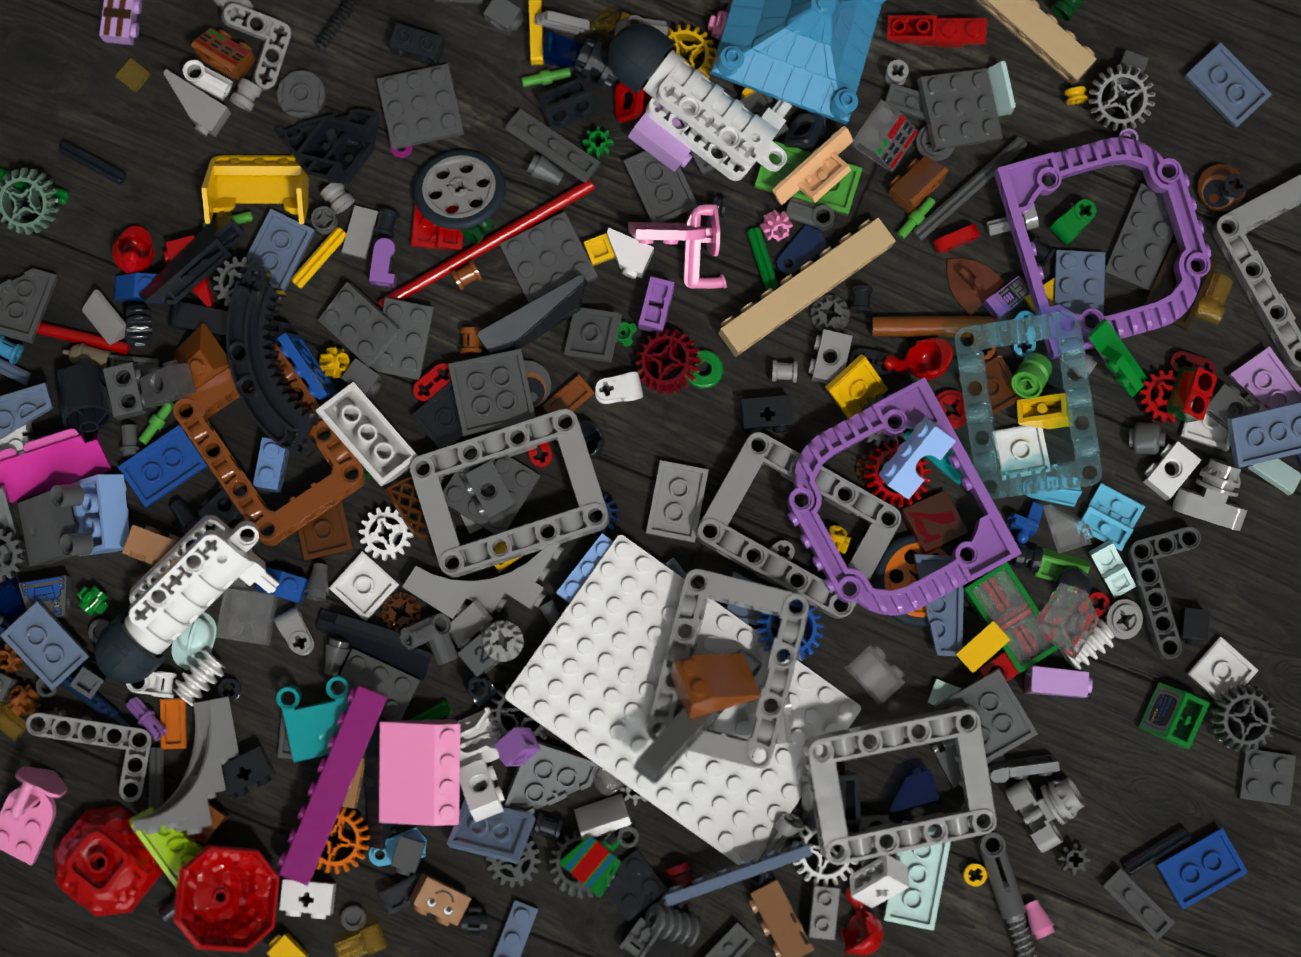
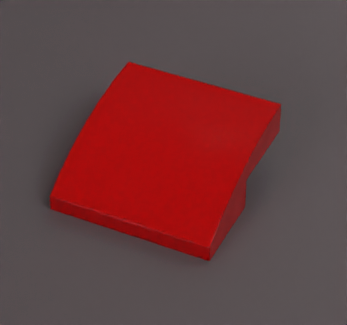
(428, 235)

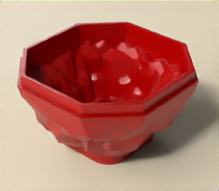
(127, 869)
(246, 904)

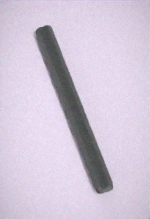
(969, 188)

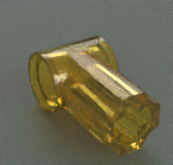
(1212, 303)
(10, 723)
(366, 942)

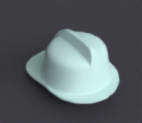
(193, 641)

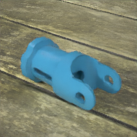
(10, 350)

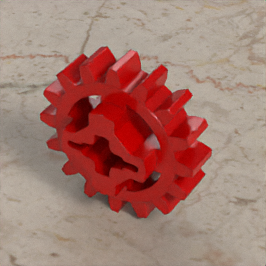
(1159, 388)

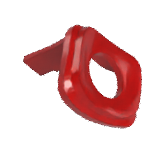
(637, 108)

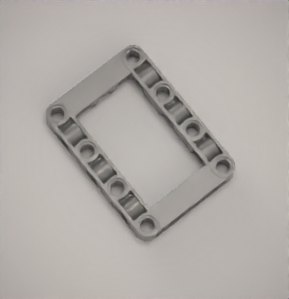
(1260, 288)
(519, 540)
(773, 566)
(778, 678)
(887, 737)

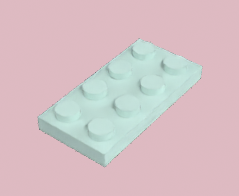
(926, 871)

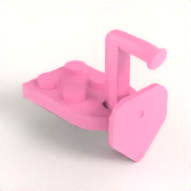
(694, 235)
(22, 821)

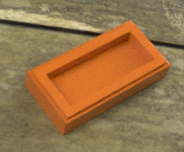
(174, 718)

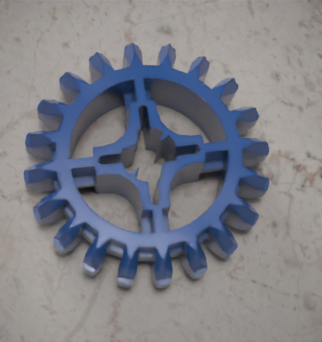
(805, 645)

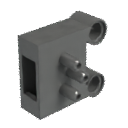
(51, 528)

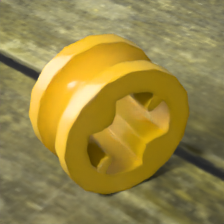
(1076, 95)
(973, 866)

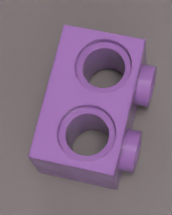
(656, 305)

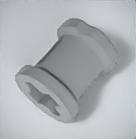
(896, 66)
(784, 371)

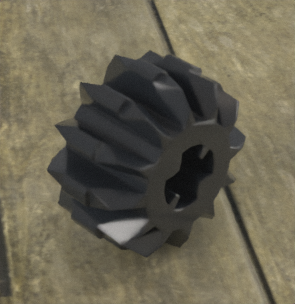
(138, 325)

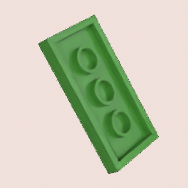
(838, 197)

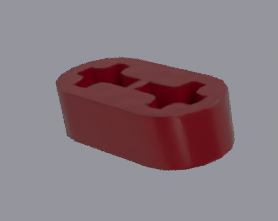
(1192, 360)

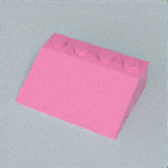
(419, 772)

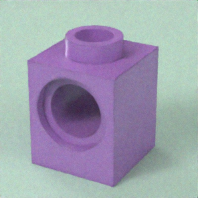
(517, 747)

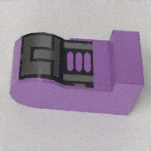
(383, 255)
(1006, 298)

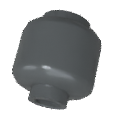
(1146, 438)

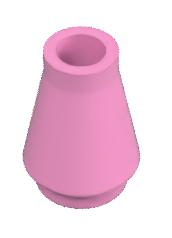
(1038, 920)

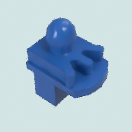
(1026, 525)

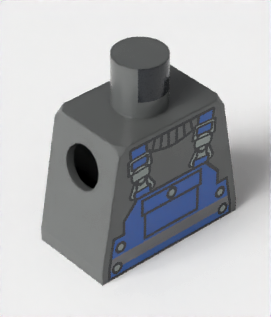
(51, 592)

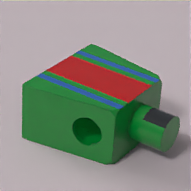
(594, 863)

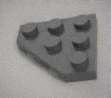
(25, 303)
(548, 778)

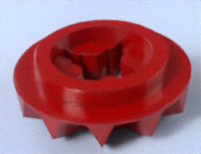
(948, 398)

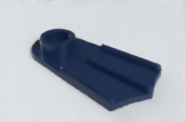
(802, 249)

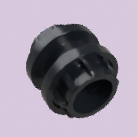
(594, 60)

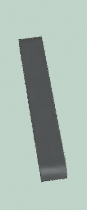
(680, 736)

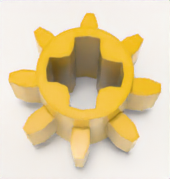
(334, 362)
(839, 538)

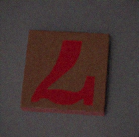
(934, 522)

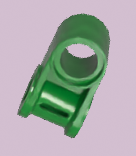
(1072, 223)

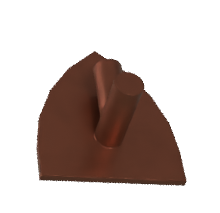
(971, 282)

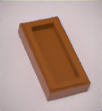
(570, 396)

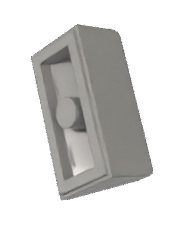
(104, 318)

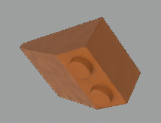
(713, 682)

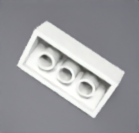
(367, 434)

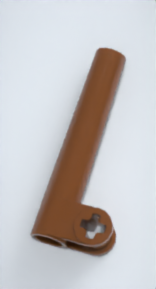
(929, 327)

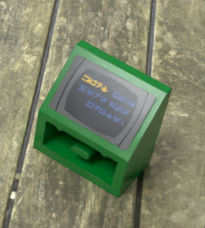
(1173, 715)

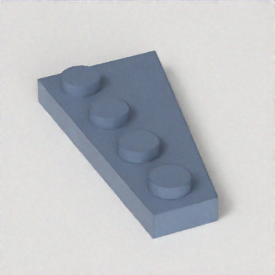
(23, 407)
(944, 613)

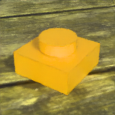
(599, 249)

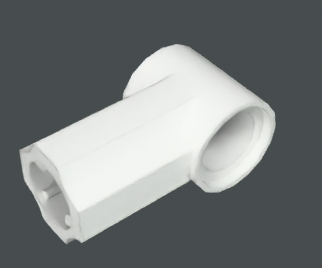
(208, 80)

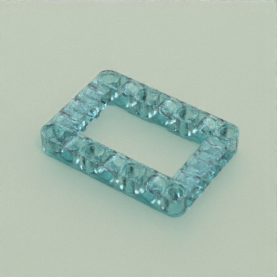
(980, 414)

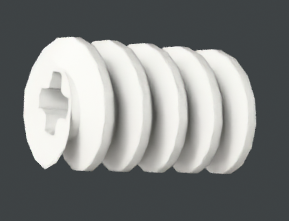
(1099, 637)
(198, 679)

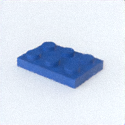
(307, 366)
(163, 466)
(1201, 868)

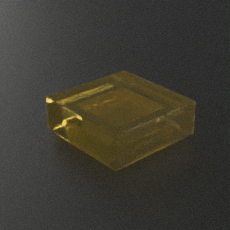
(133, 75)

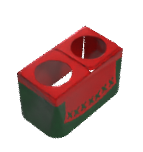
(1181, 396)

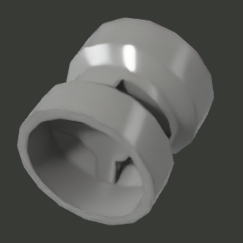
(246, 94)
(337, 197)

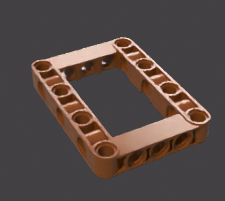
(300, 510)

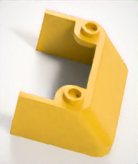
(255, 180)

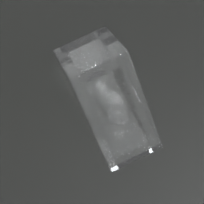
(1067, 529)

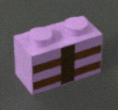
(119, 21)

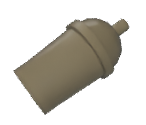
(83, 352)

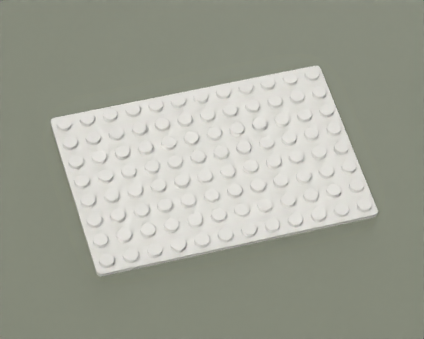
(598, 685)

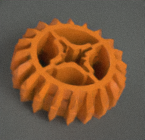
(357, 845)

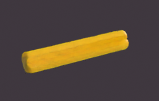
(319, 257)

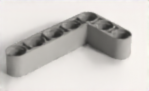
(101, 739)

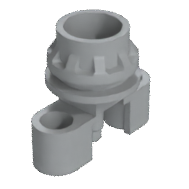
(1211, 504)
(1059, 801)

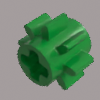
(604, 142)
(92, 600)

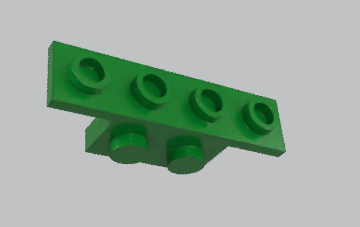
(1117, 358)

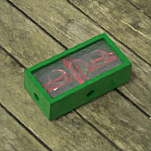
(1004, 600)

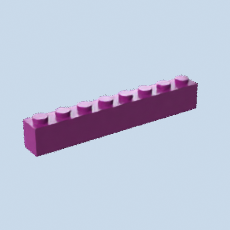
(333, 785)

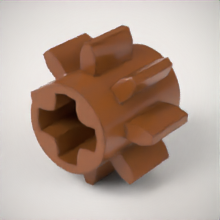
(10, 660)
(23, 700)

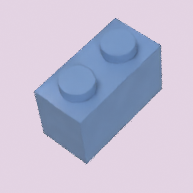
(271, 466)

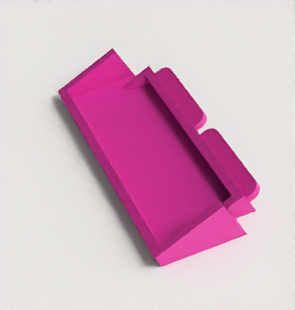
(50, 462)

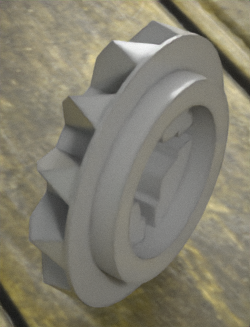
(1132, 623)
(497, 652)

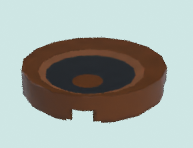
(1208, 188)

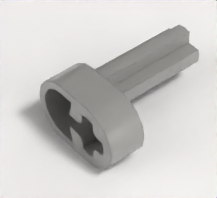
(1001, 225)
(786, 827)

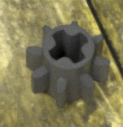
(1077, 865)

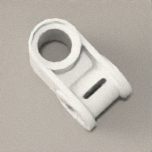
(624, 388)
(155, 683)

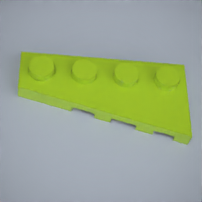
(168, 847)

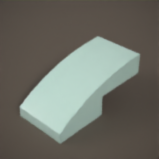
(1112, 569)

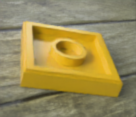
(855, 385)

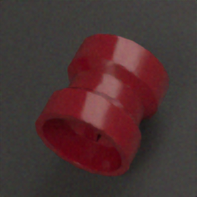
(680, 875)

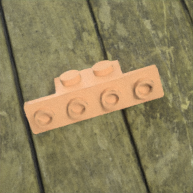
(818, 171)

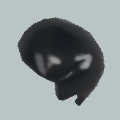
(593, 437)
(1074, 577)

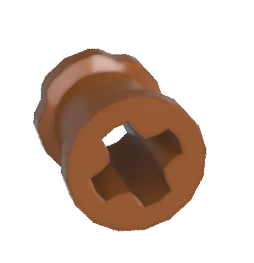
(466, 275)
(471, 341)

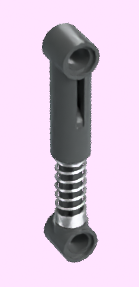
(1007, 893)

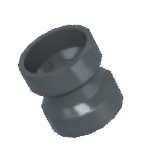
(324, 215)

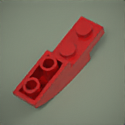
(935, 31)

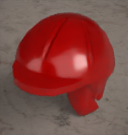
(133, 250)
(925, 359)
(863, 930)

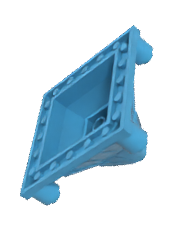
(799, 51)

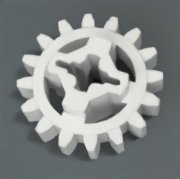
(375, 537)

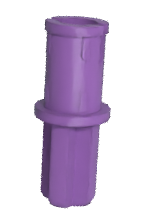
(146, 718)

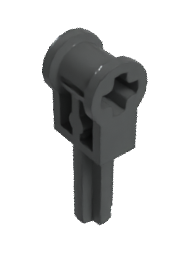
(641, 935)

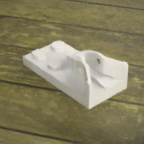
(477, 738)

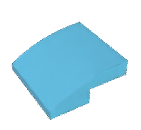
(1112, 515)

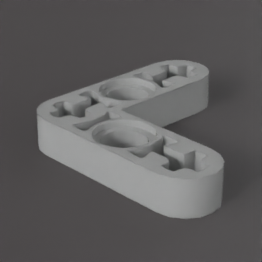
(266, 34)

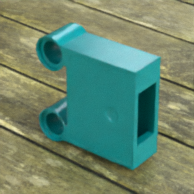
(314, 724)

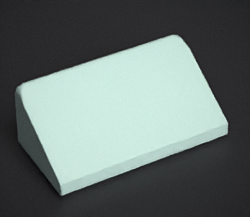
(1001, 88)
(1278, 474)

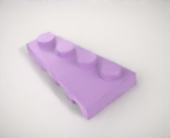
(1267, 380)

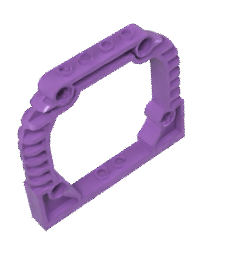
(1022, 183)
(991, 539)

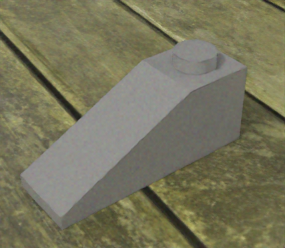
(202, 109)

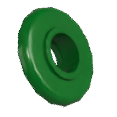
(716, 373)

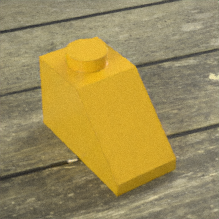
(1044, 411)

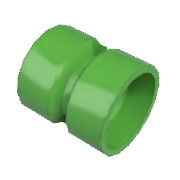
(1031, 375)

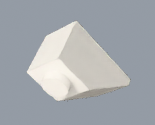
(630, 254)

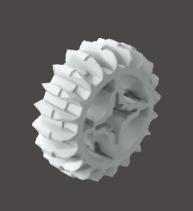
(818, 874)

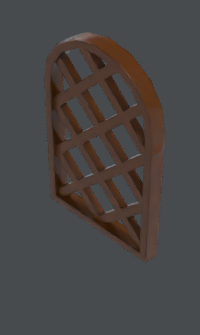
(398, 506)

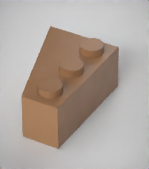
(148, 544)
(779, 921)

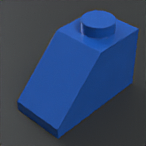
(130, 285)
(289, 588)

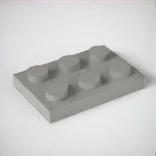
(677, 501)

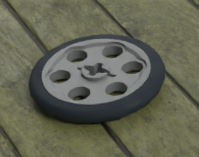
(466, 216)

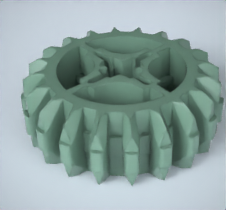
(44, 210)

